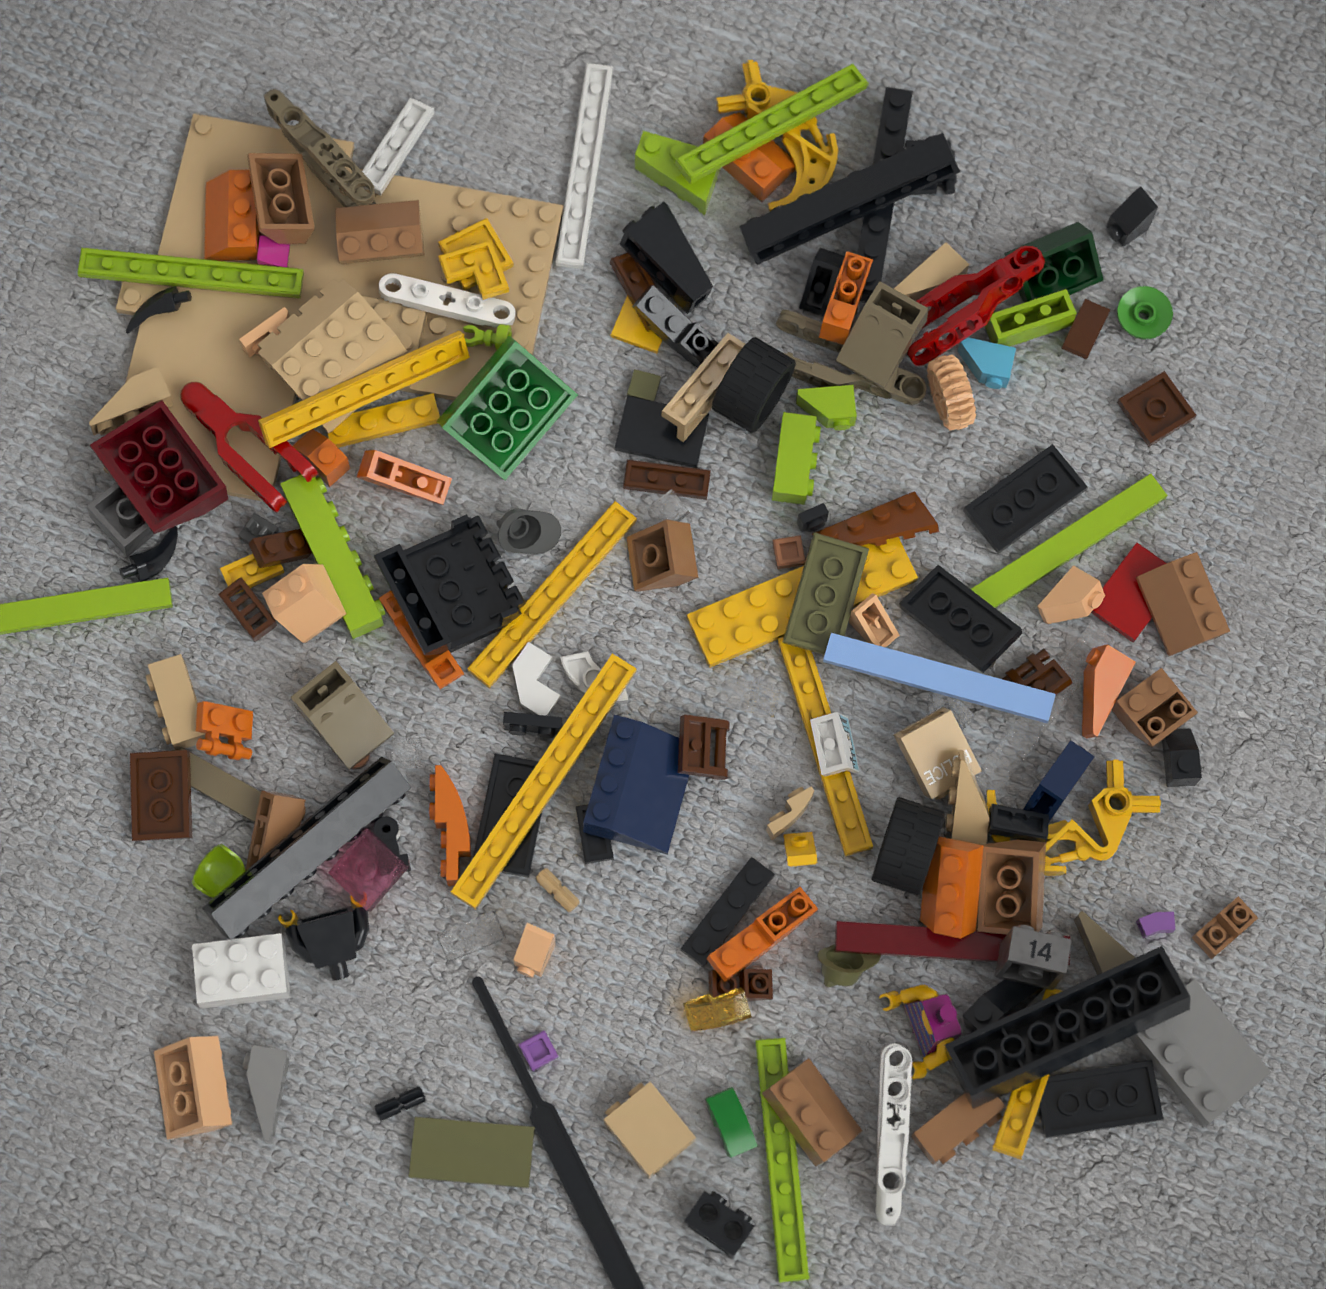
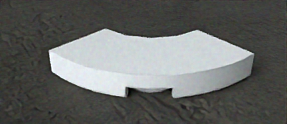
(583, 671)

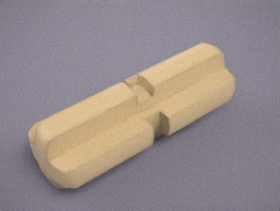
(553, 886)

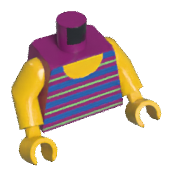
(932, 1023)

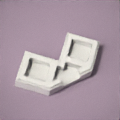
(527, 671)

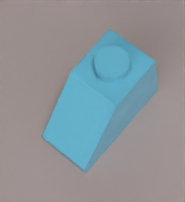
(988, 361)

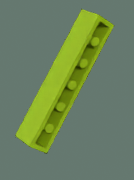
(329, 548)

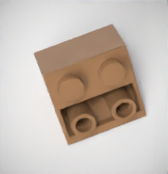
(1154, 708)

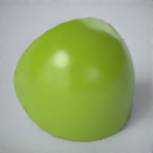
(217, 870)

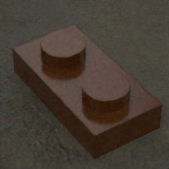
(280, 548)

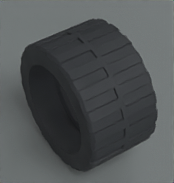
(753, 384)
(908, 846)

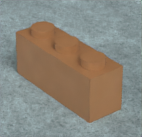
(955, 1125)

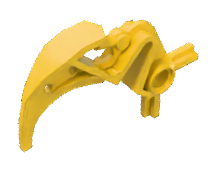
(799, 149)
(1109, 822)

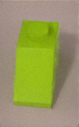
(831, 405)

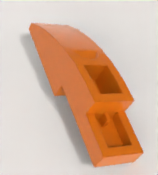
(449, 814)
(762, 934)

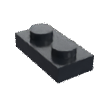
(521, 723)

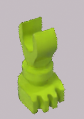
(487, 337)

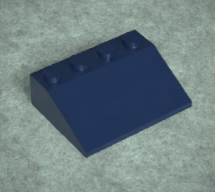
(637, 787)

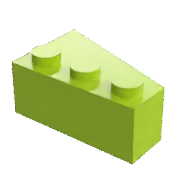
(656, 160)

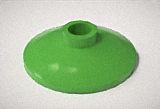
(1146, 301)

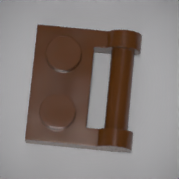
(695, 746)

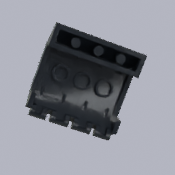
(452, 587)

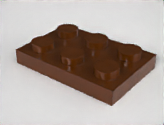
(161, 795)

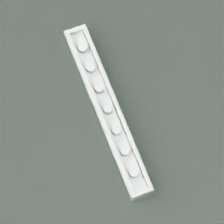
(584, 166)

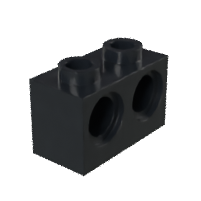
(714, 1230)

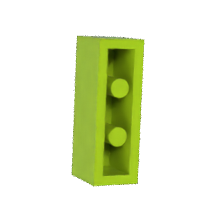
(1031, 319)
(795, 458)

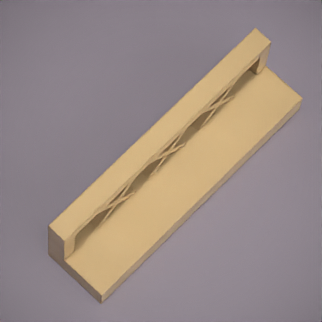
(697, 394)

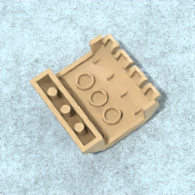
(330, 343)

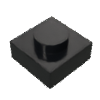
(813, 518)

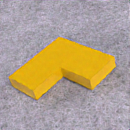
(476, 261)

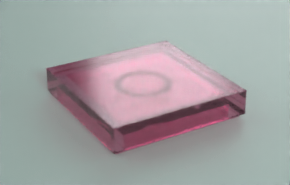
(368, 870)

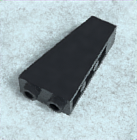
(667, 256)

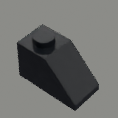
(1132, 217)
(821, 281)
(1181, 759)

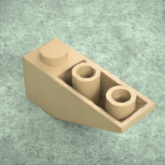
(132, 399)
(969, 810)

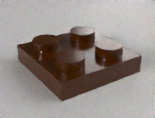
(1156, 409)

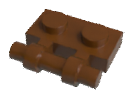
(1046, 677)

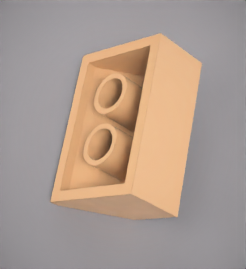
(192, 1087)

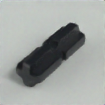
(394, 1105)

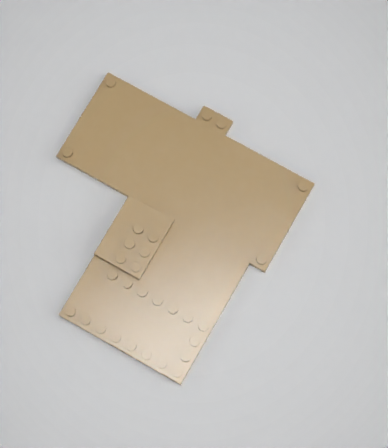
(204, 334)

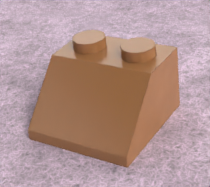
(662, 556)

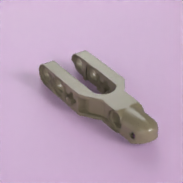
(315, 148)
(900, 387)

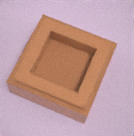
(788, 552)

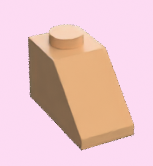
(1072, 597)
(534, 951)

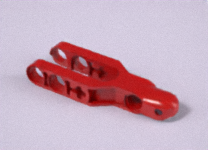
(991, 284)
(219, 419)

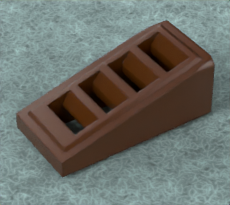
(263, 629)

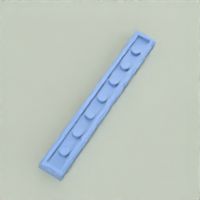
(939, 678)

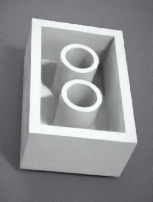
(241, 971)

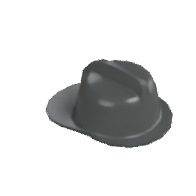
(528, 531)

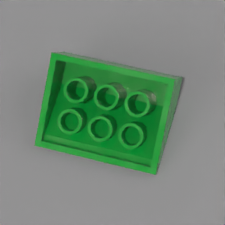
(507, 408)

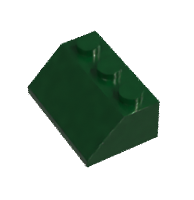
(1068, 264)

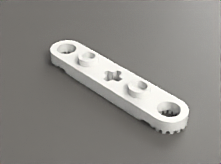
(430, 297)

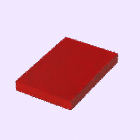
(1123, 602)

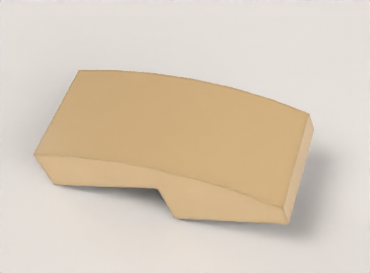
(795, 805)

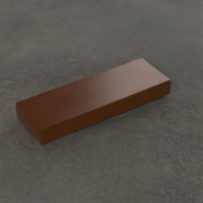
(632, 278)
(662, 478)

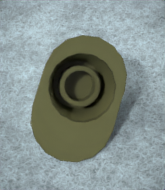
(844, 968)

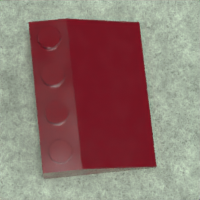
(160, 469)

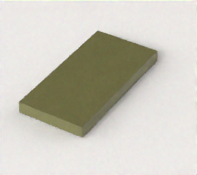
(825, 593)
(471, 1152)

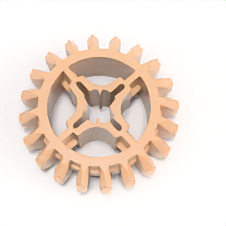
(951, 392)

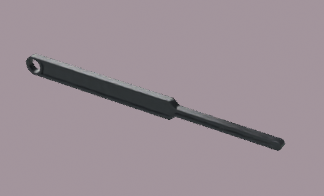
(567, 1162)

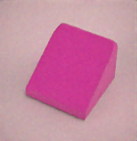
(272, 253)

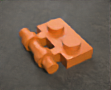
(225, 722)

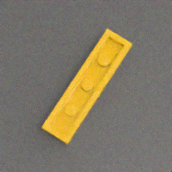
(386, 420)

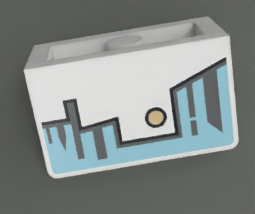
(834, 744)

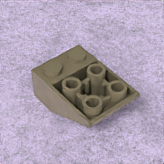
(882, 334)
(342, 715)

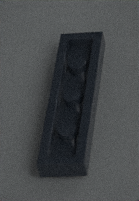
(727, 911)

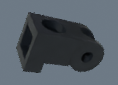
(389, 833)

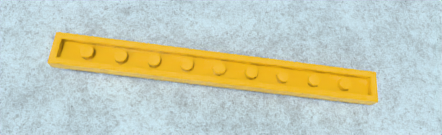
(543, 781)

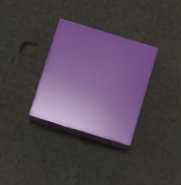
(538, 1050)

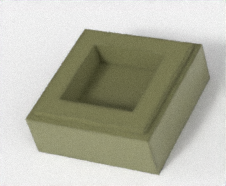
(644, 385)

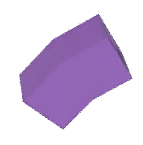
(1156, 923)

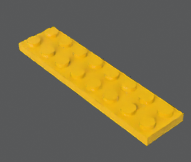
(763, 611)

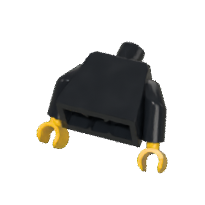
(329, 937)

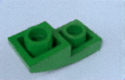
(731, 1122)

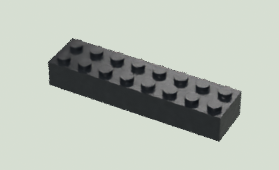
(1067, 1027)

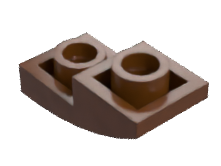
(1085, 329)
(754, 982)

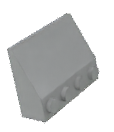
(1202, 1057)

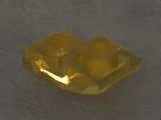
(717, 1012)

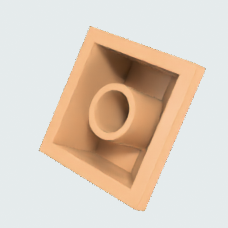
(305, 601)

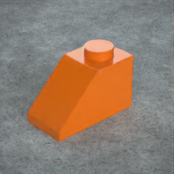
(323, 455)

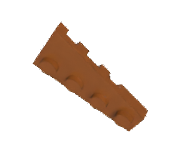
(887, 521)

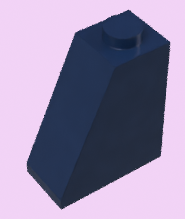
(1059, 780)

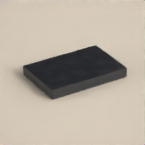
(652, 436)

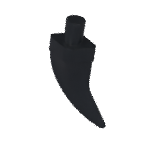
(162, 302)
(151, 562)

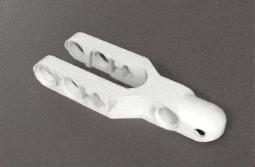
(892, 1139)

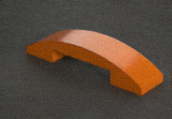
(440, 667)

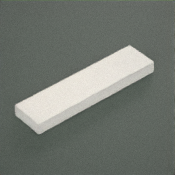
(397, 144)

